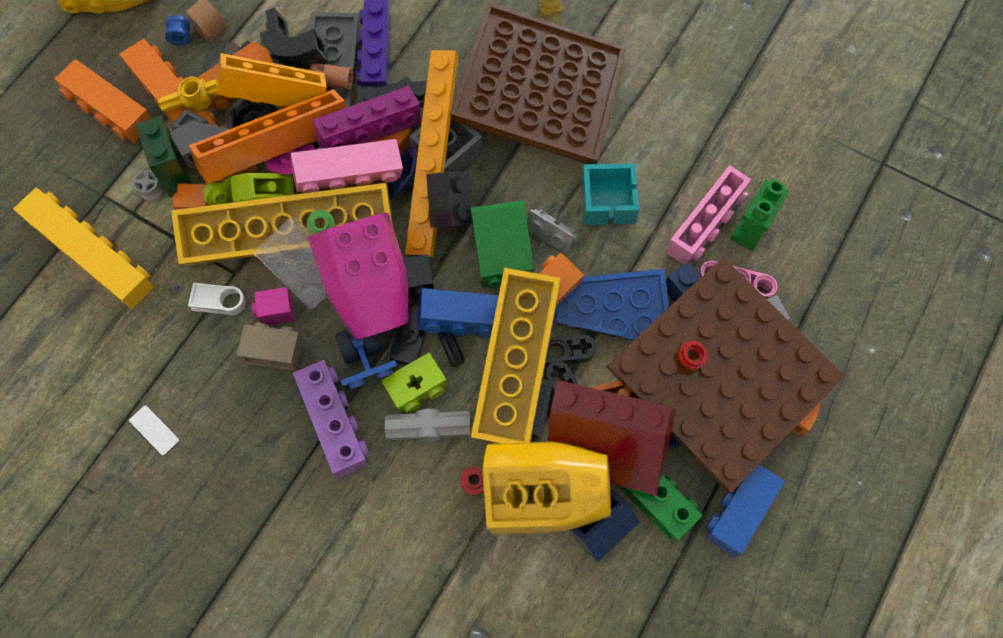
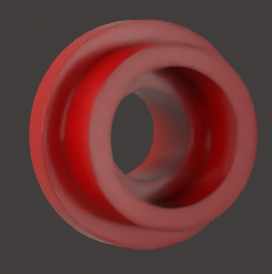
(698, 349)
(466, 486)

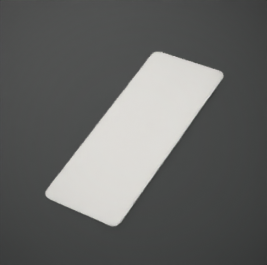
(154, 430)

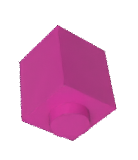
(273, 306)

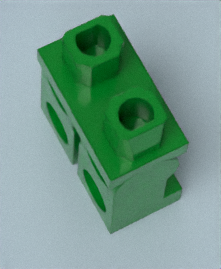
(760, 214)

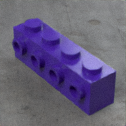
(375, 43)

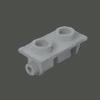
(544, 227)

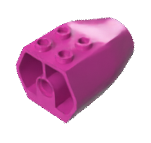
(363, 274)

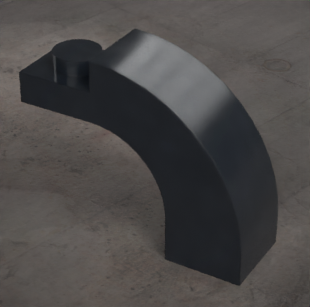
(294, 51)

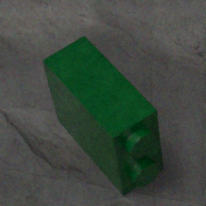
(163, 155)

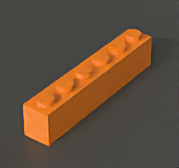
(262, 138)

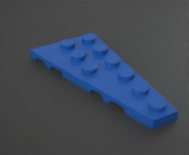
(615, 303)

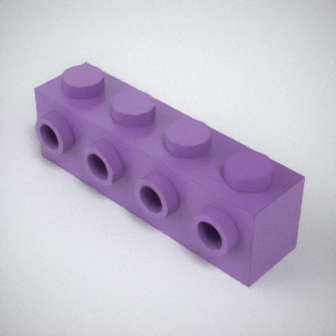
(331, 420)

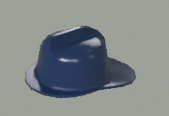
(407, 177)

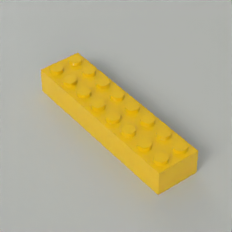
(241, 227)

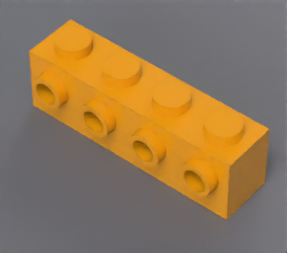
(266, 81)

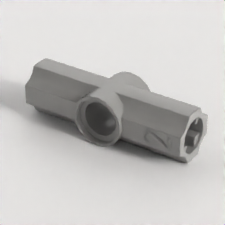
(427, 425)

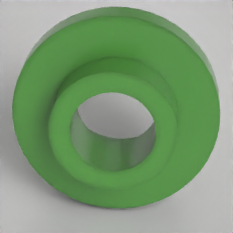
(314, 216)

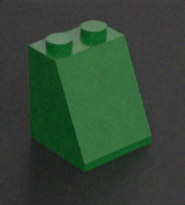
(501, 241)

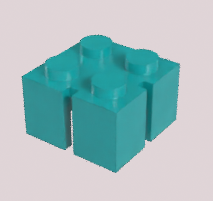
(609, 194)

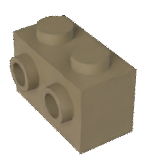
(270, 346)

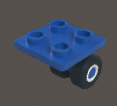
(348, 348)

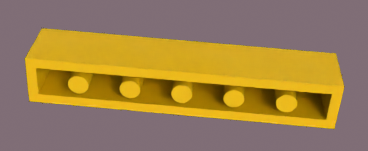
(84, 248)

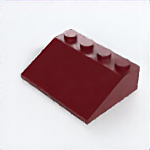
(622, 427)

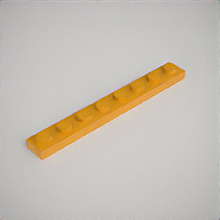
(431, 148)

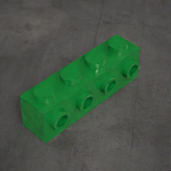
(668, 509)

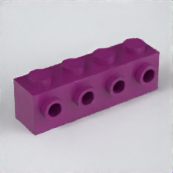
(368, 120)

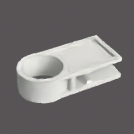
(210, 299)

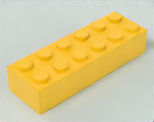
(516, 357)

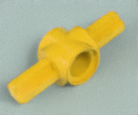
(191, 94)

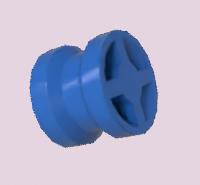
(177, 30)

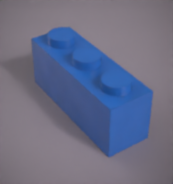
(456, 312)
(743, 511)

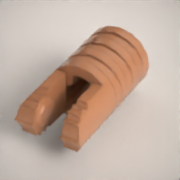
(335, 76)

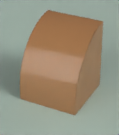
(206, 20)

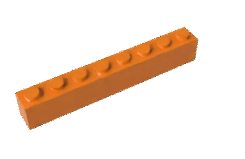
(159, 80)

